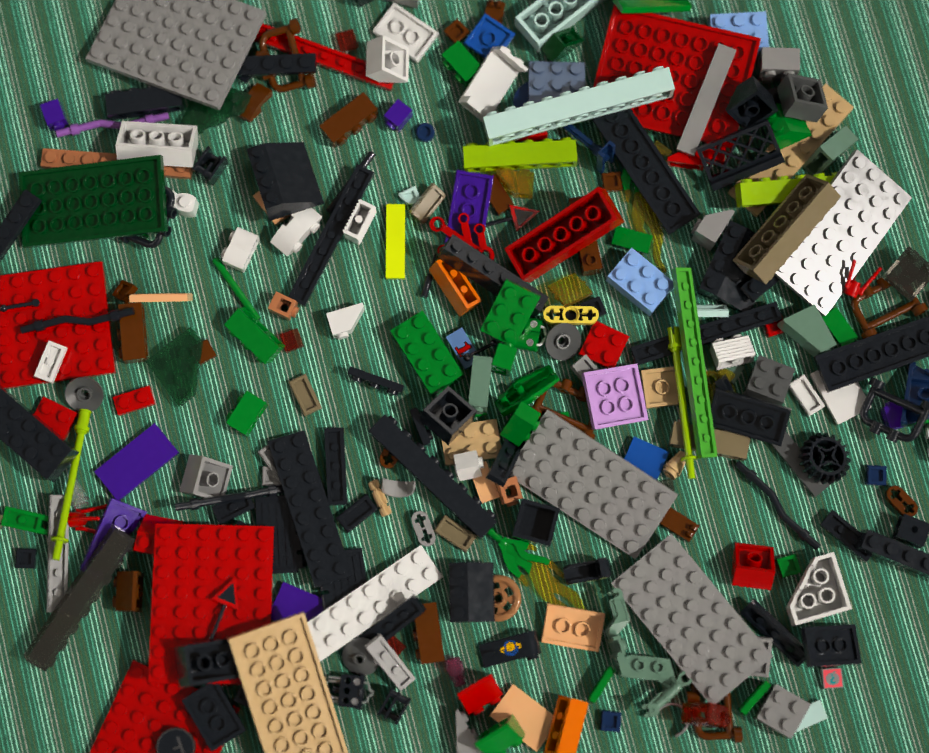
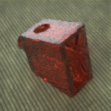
(715, 715)

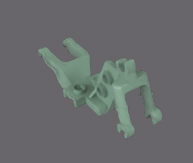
(640, 666)

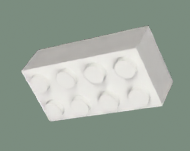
(172, 141)

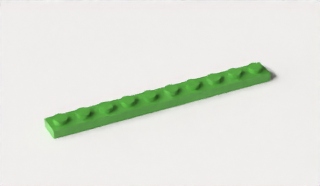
(694, 363)

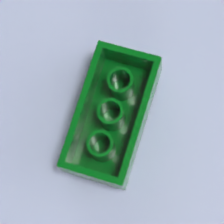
(427, 354)

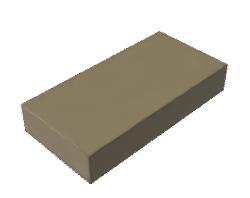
(427, 203)
(305, 395)
(455, 533)

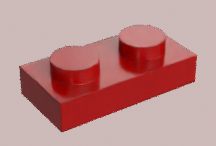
(134, 400)

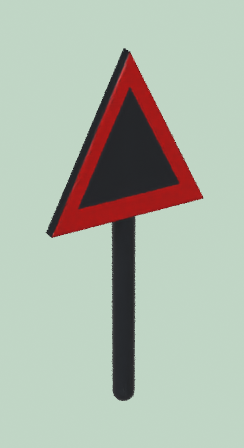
(519, 215)
(227, 597)

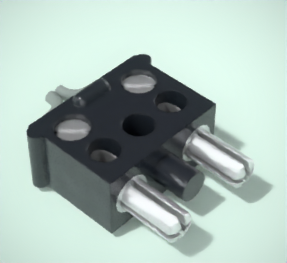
(356, 687)

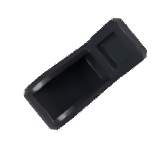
(587, 571)

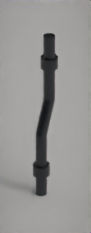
(114, 315)
(751, 476)
(195, 503)

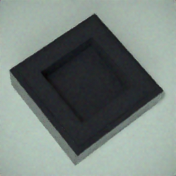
(26, 558)

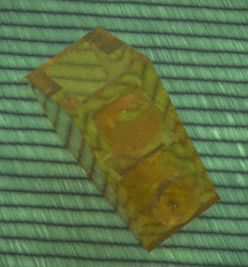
(517, 183)

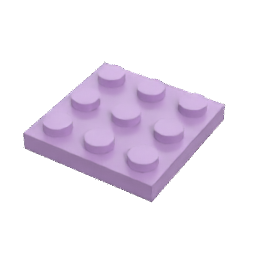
(614, 396)

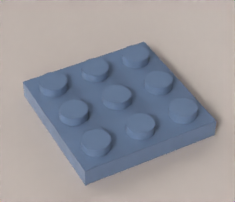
(554, 78)

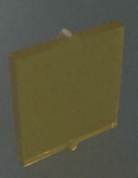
(569, 290)

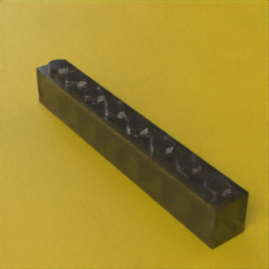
(79, 598)

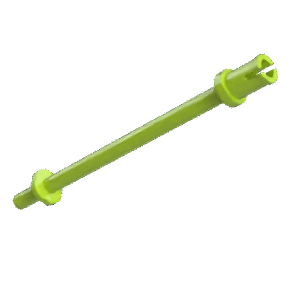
(675, 347)
(81, 430)

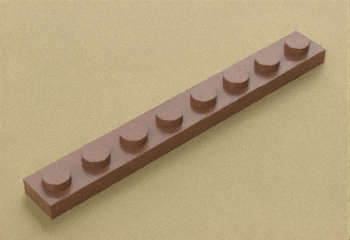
(60, 158)

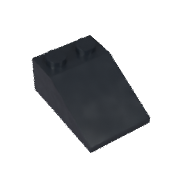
(205, 663)

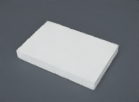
(406, 30)
(841, 403)

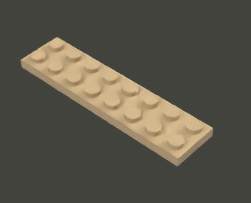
(801, 151)

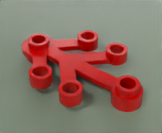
(466, 234)

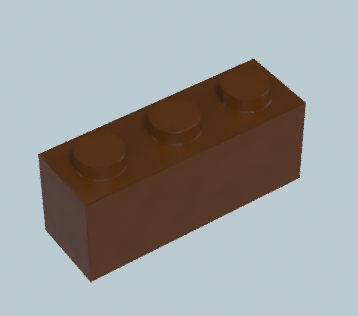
(349, 120)
(133, 334)
(428, 636)

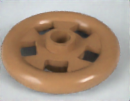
(514, 599)

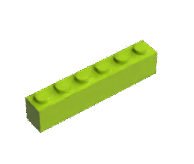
(520, 155)
(768, 191)

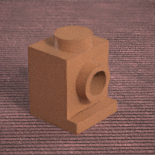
(280, 300)
(513, 485)

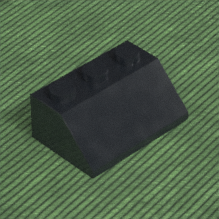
(471, 592)

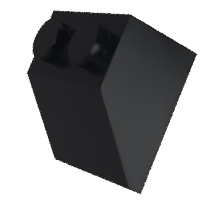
(751, 103)

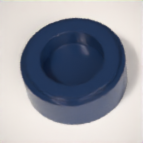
(425, 132)

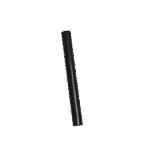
(366, 161)

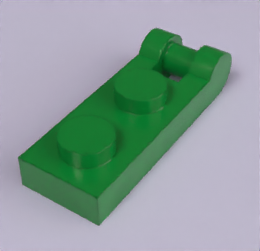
(24, 520)

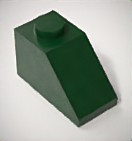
(561, 44)

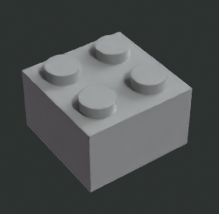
(775, 63)
(782, 711)

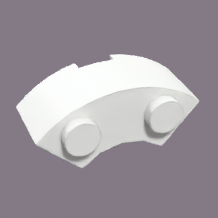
(291, 235)

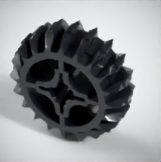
(837, 465)

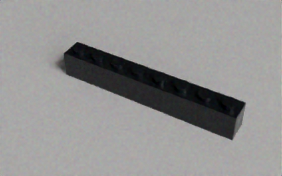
(433, 477)

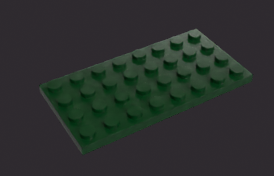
(96, 201)

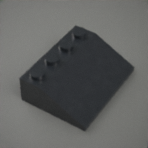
(284, 178)
(723, 276)

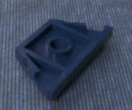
(916, 390)

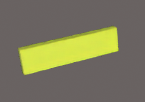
(395, 241)

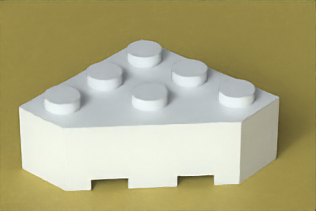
(818, 592)

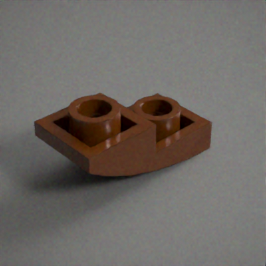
(259, 96)

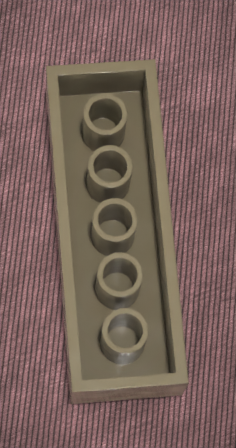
(786, 228)

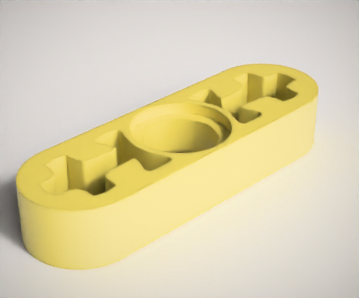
(556, 310)

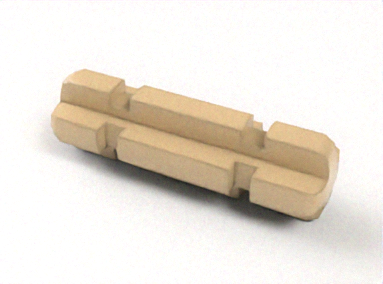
(379, 498)

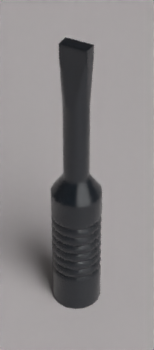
(427, 282)

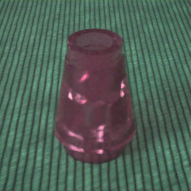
(455, 670)

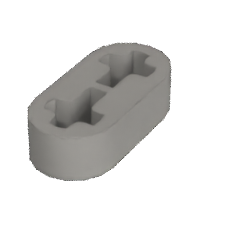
(428, 527)

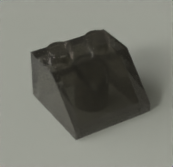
(908, 273)

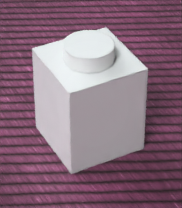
(468, 465)

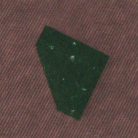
(206, 117)
(179, 365)

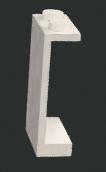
(491, 81)

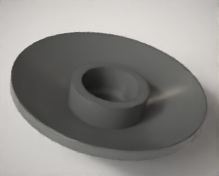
(569, 345)
(80, 400)
(356, 648)

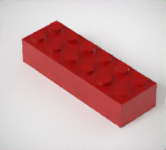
(564, 234)

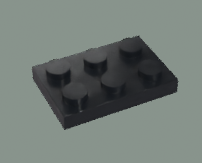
(831, 646)
(214, 715)

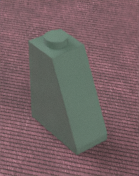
(830, 151)
(808, 331)
(480, 383)

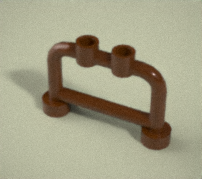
(290, 29)
(869, 328)
(565, 387)
(730, 732)

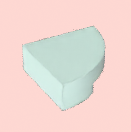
(409, 196)

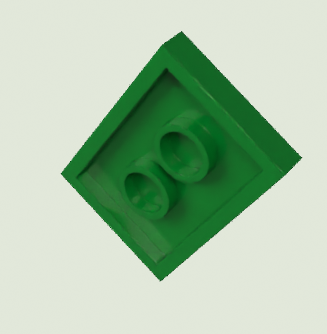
(510, 312)

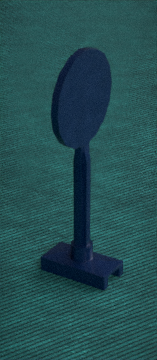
(603, 154)

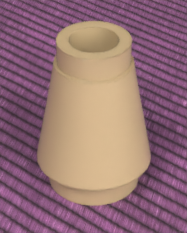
(674, 466)

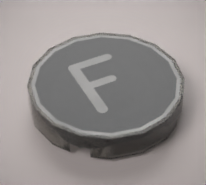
(176, 741)

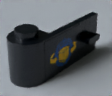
(510, 649)

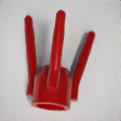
(852, 287)
(78, 519)

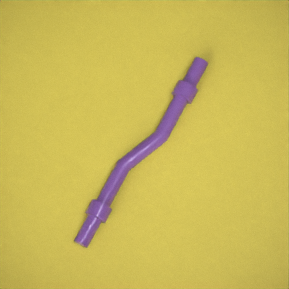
(75, 129)

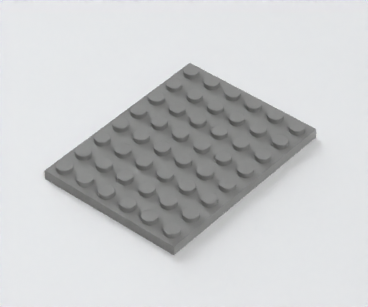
(179, 44)

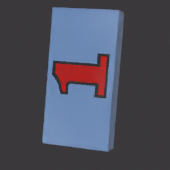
(461, 345)

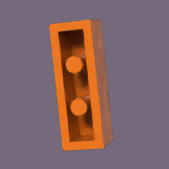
(455, 287)
(566, 725)

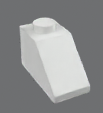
(344, 320)

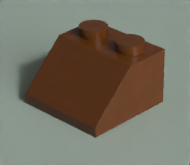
(128, 591)

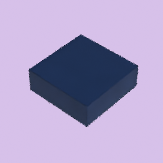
(876, 475)
(610, 721)

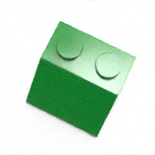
(786, 129)
(501, 736)

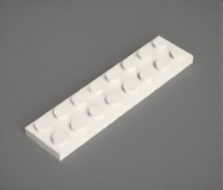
(372, 601)

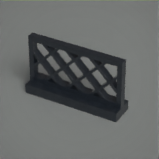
(745, 169)

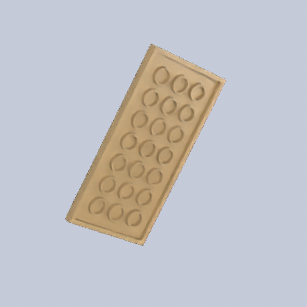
(287, 688)

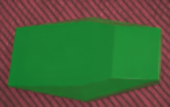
(526, 389)

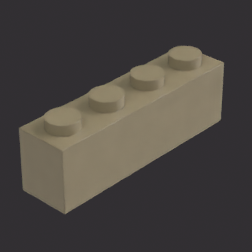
(728, 444)

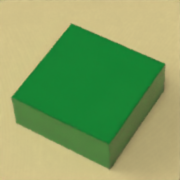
(788, 566)

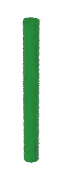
(235, 288)

